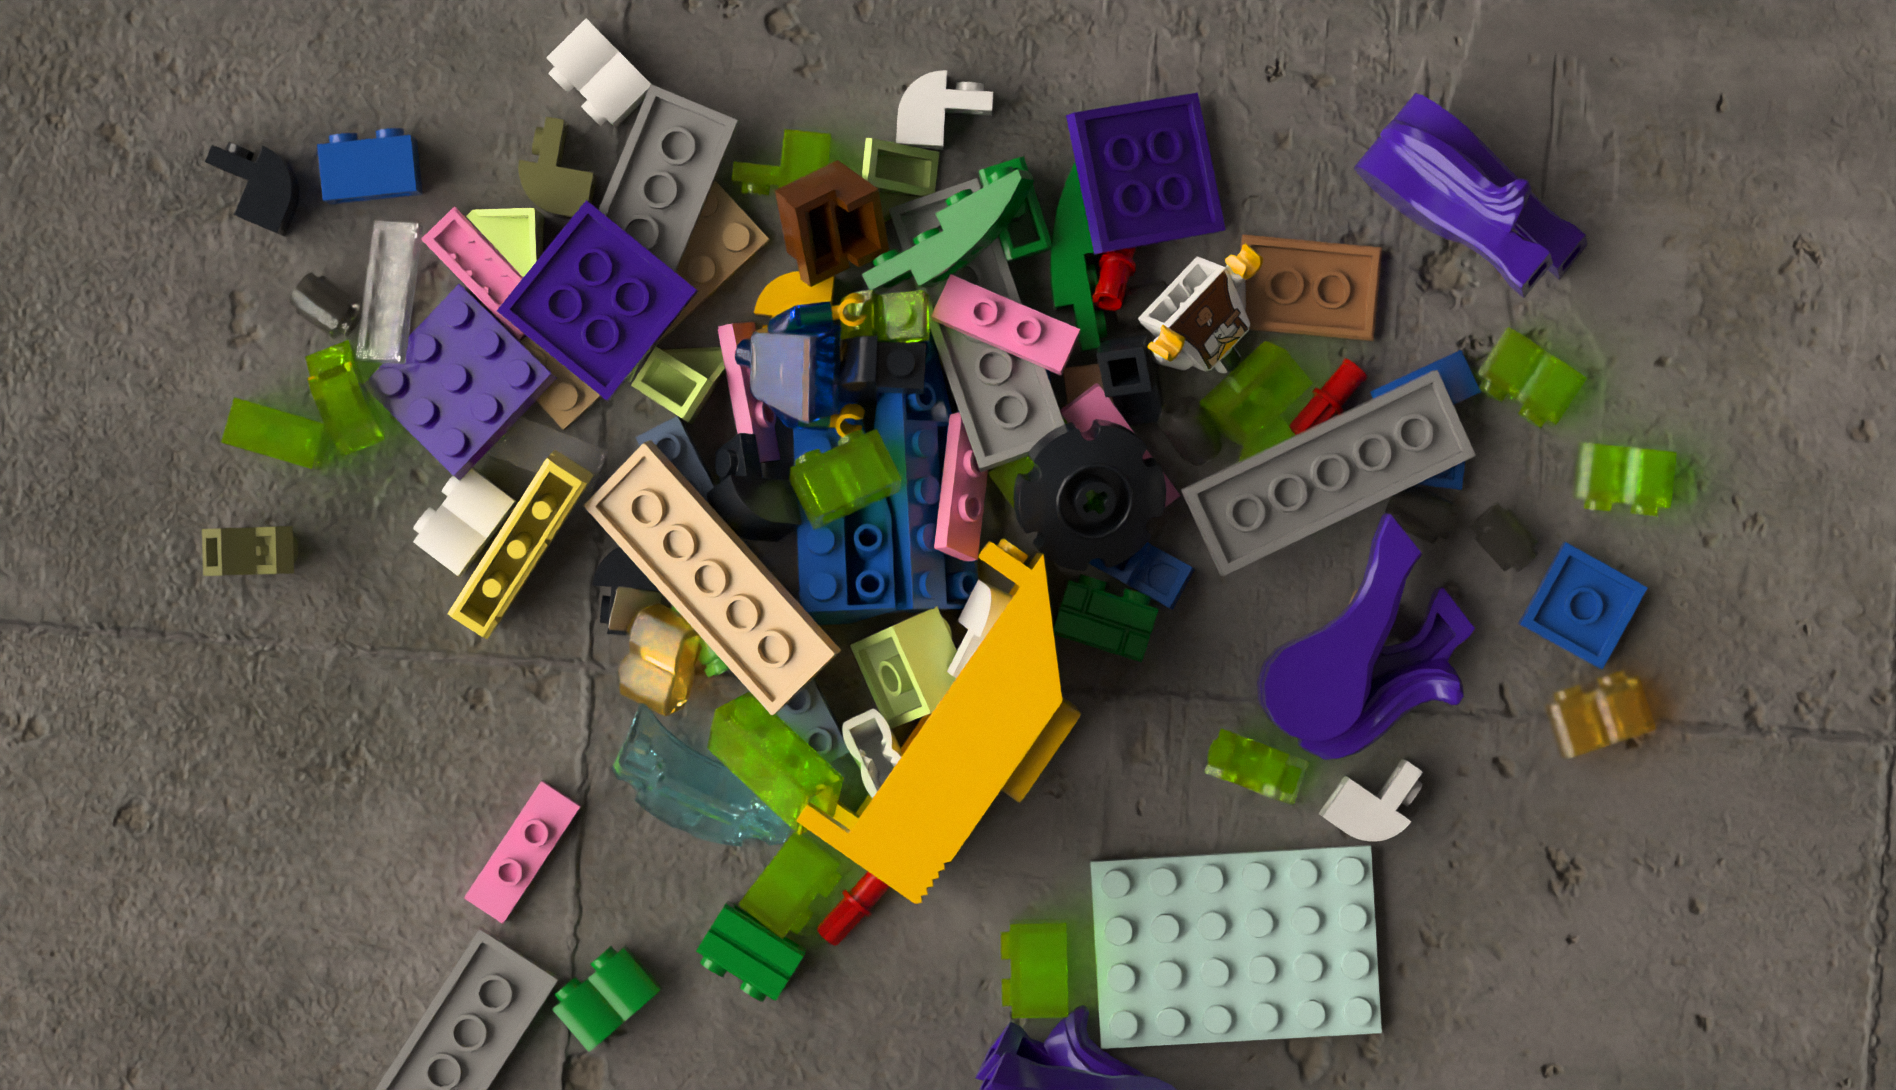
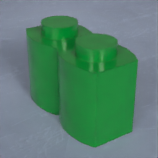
(605, 997)

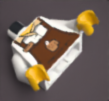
(1203, 314)

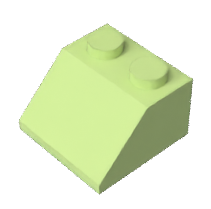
(908, 666)

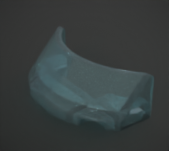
(691, 788)

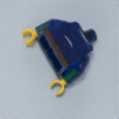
(798, 366)

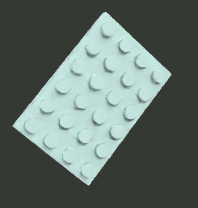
(1235, 946)

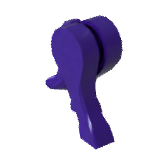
(1463, 192)
(1340, 682)
(1061, 1063)

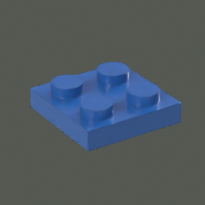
(1582, 605)

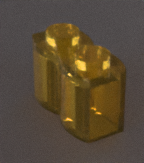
(660, 659)
(1599, 715)

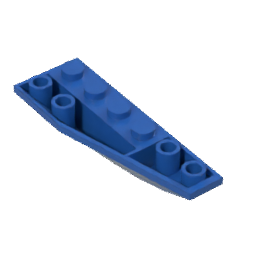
(916, 439)
(846, 563)

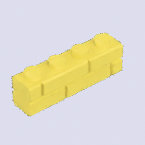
(520, 544)

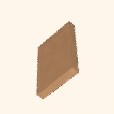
(1313, 288)

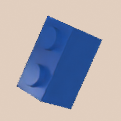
(369, 167)

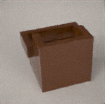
(831, 221)

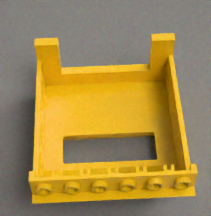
(982, 738)

